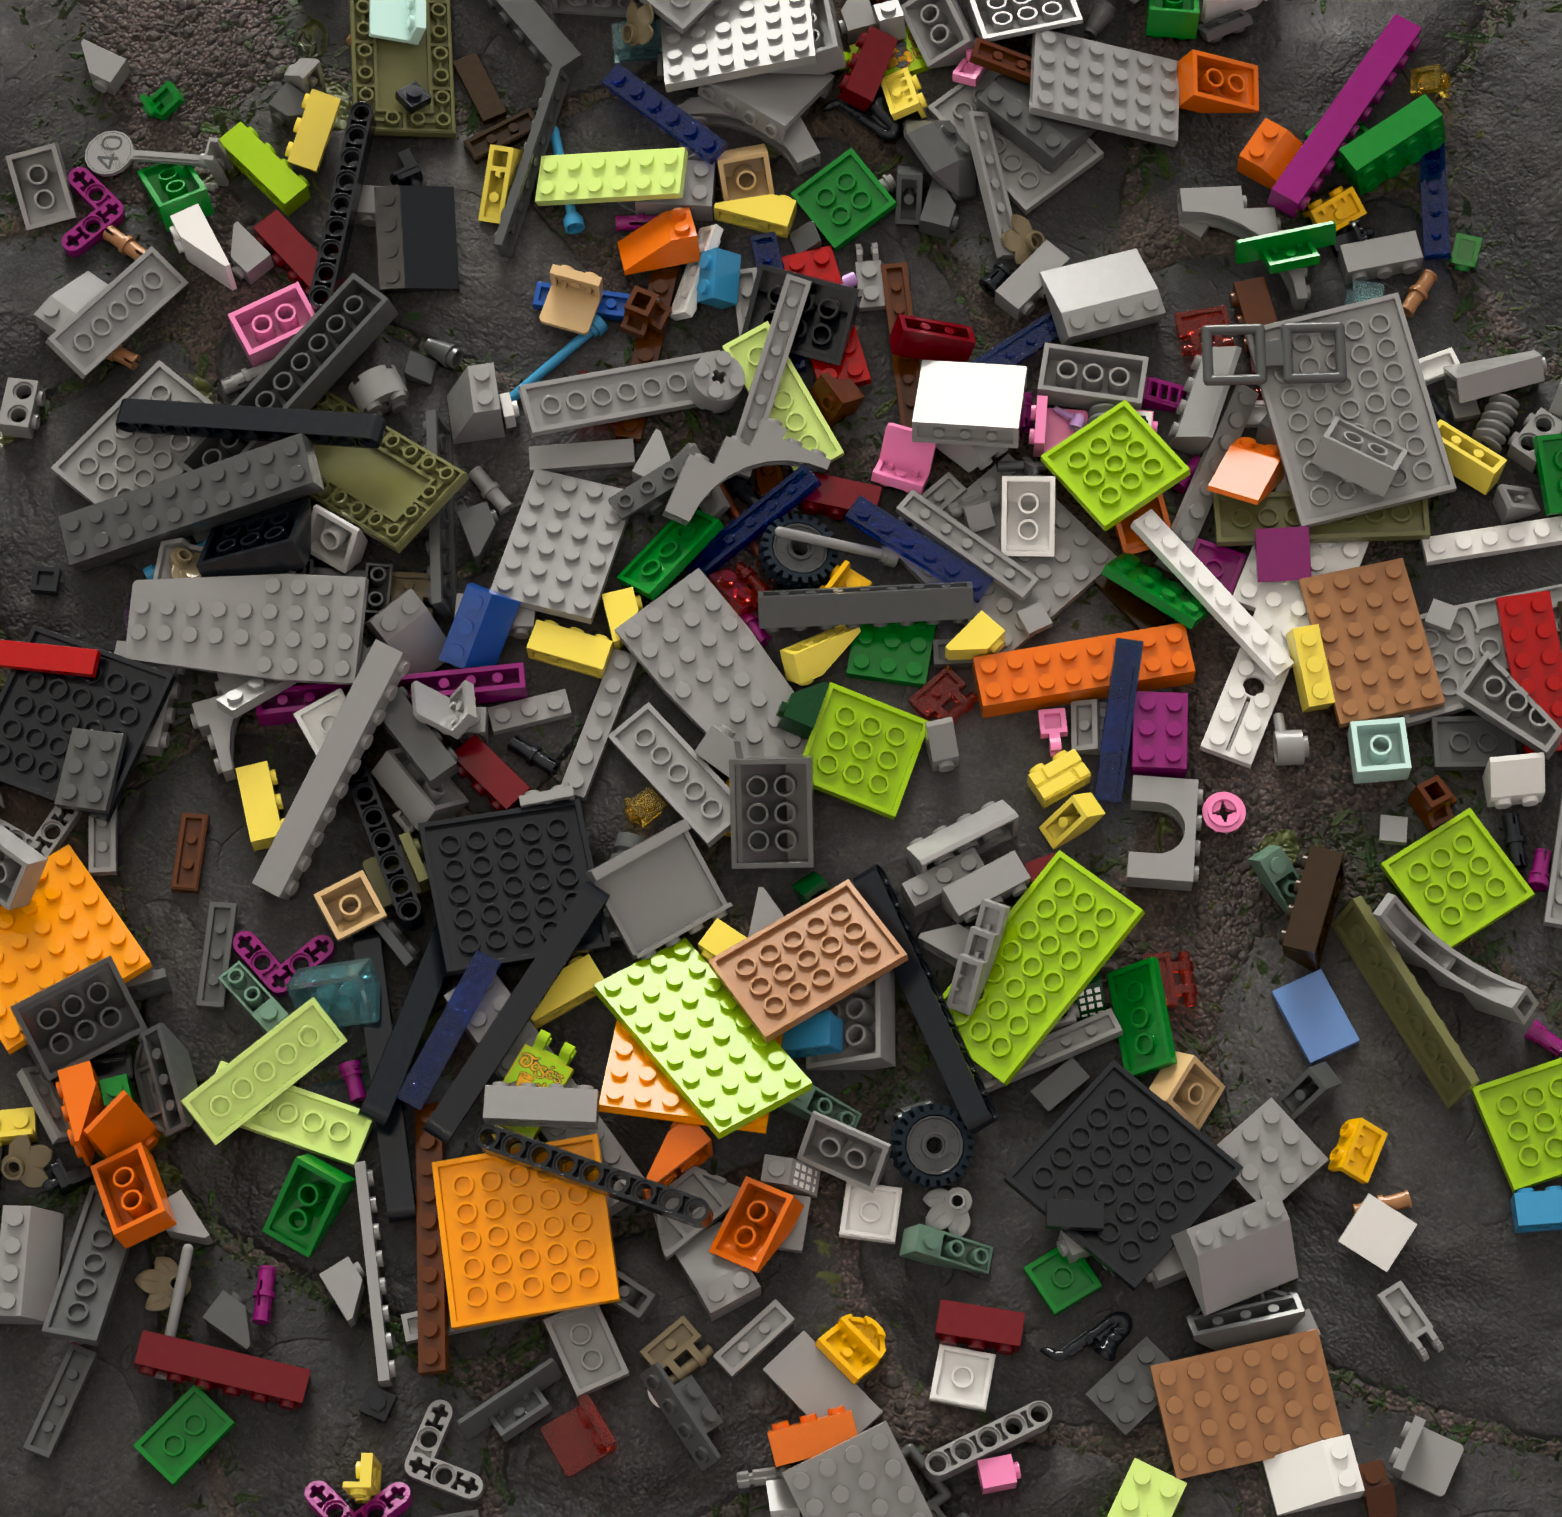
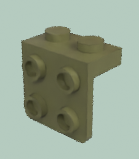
(410, 853)

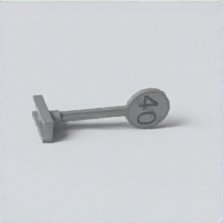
(114, 151)

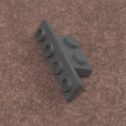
(652, 491)
(515, 1406)
(686, 1411)

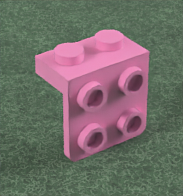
(1049, 426)
(903, 462)

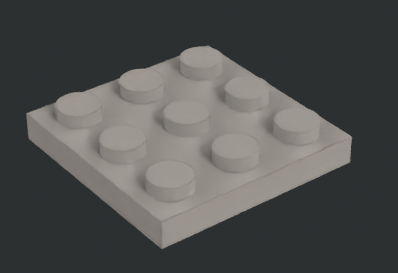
(1273, 1153)

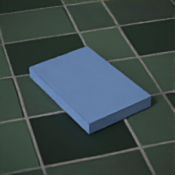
(1315, 1017)

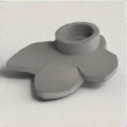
(944, 1212)

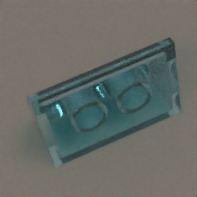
(343, 989)

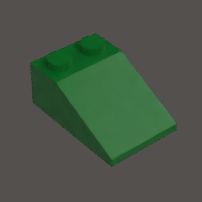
(1172, 18)
(174, 189)
(308, 1204)

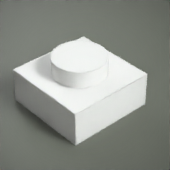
(509, 409)

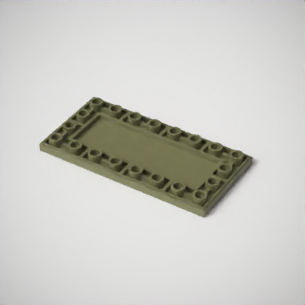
(387, 66)
(384, 489)

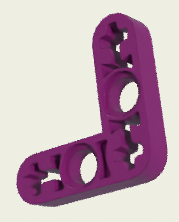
(100, 209)
(278, 970)
(378, 1502)

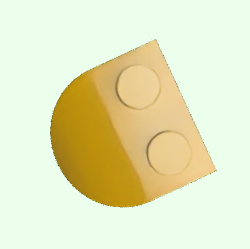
(854, 1346)

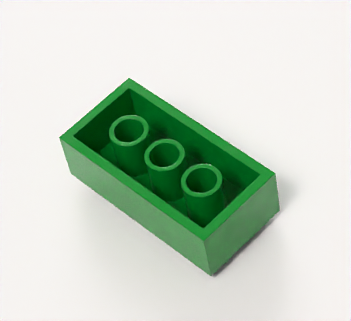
(1393, 145)

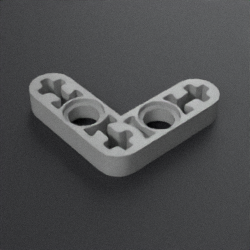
(69, 820)
(429, 1457)

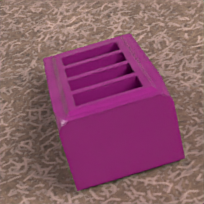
(1161, 386)

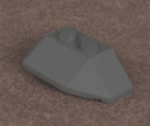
(943, 155)
(164, 1079)
(1248, 1321)

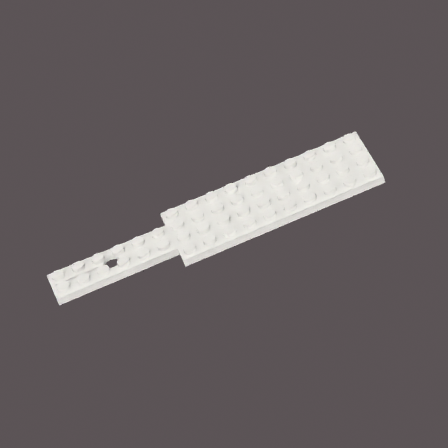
(1277, 609)

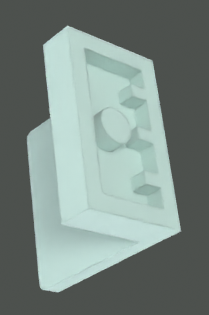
(397, 20)

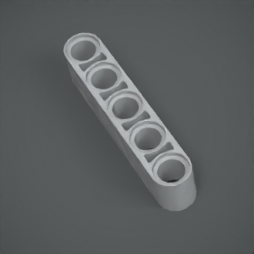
(995, 1430)

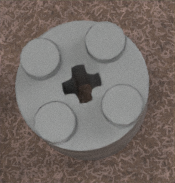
(716, 382)
(380, 391)

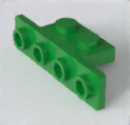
(1287, 248)

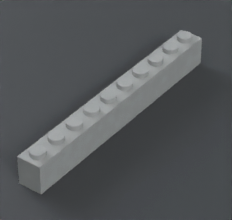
(332, 770)

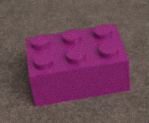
(1159, 734)

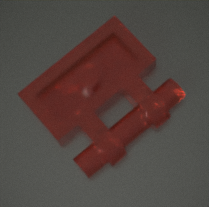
(1190, 324)
(734, 587)
(940, 691)
(1185, 968)

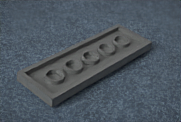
(87, 1278)

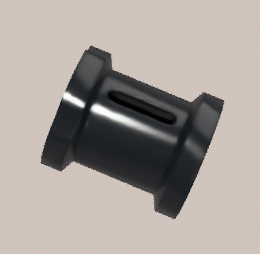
(994, 279)

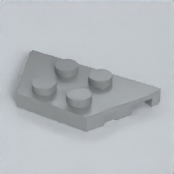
(711, 1188)

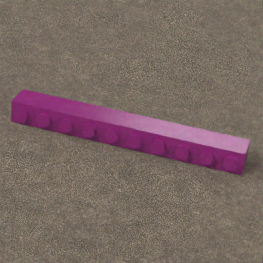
(1344, 116)
(490, 683)

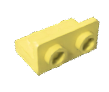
(903, 95)
(17, 1123)
(369, 1472)

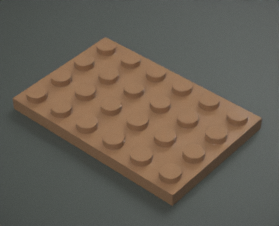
(1372, 642)
(807, 960)
(1245, 1403)

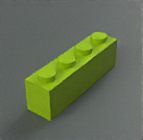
(265, 169)

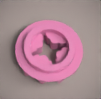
(1231, 804)

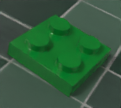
(1060, 1282)

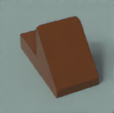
(1379, 1493)

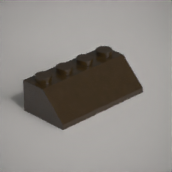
(1313, 907)

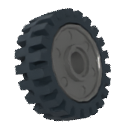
(790, 569)
(911, 1151)

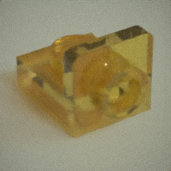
(1429, 80)
(644, 806)

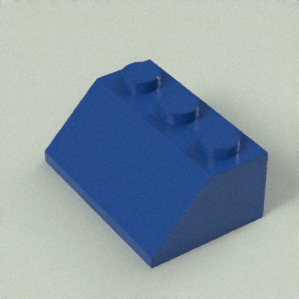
(479, 628)

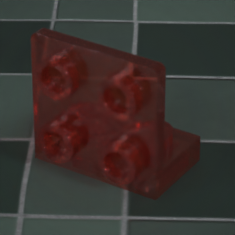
(579, 1437)

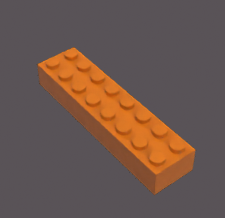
(1077, 670)

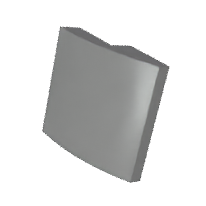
(1087, 726)

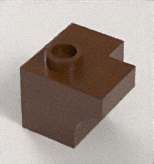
(644, 313)
(836, 397)
(1433, 802)

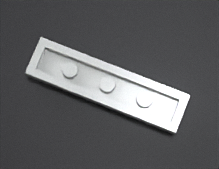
(686, 297)

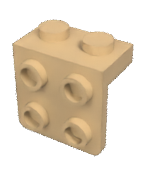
(572, 299)

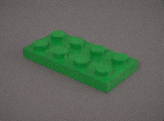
(669, 554)
(1156, 589)
(1143, 1016)

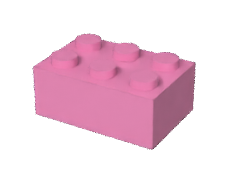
(271, 322)

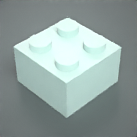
(1379, 750)

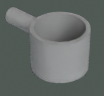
(1288, 745)

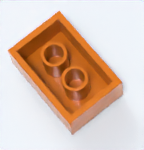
(133, 1195)
(810, 1435)

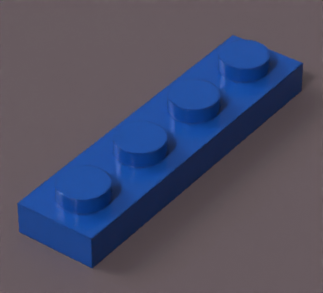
(610, 307)

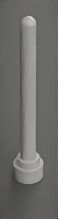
(885, 554)
(178, 1294)

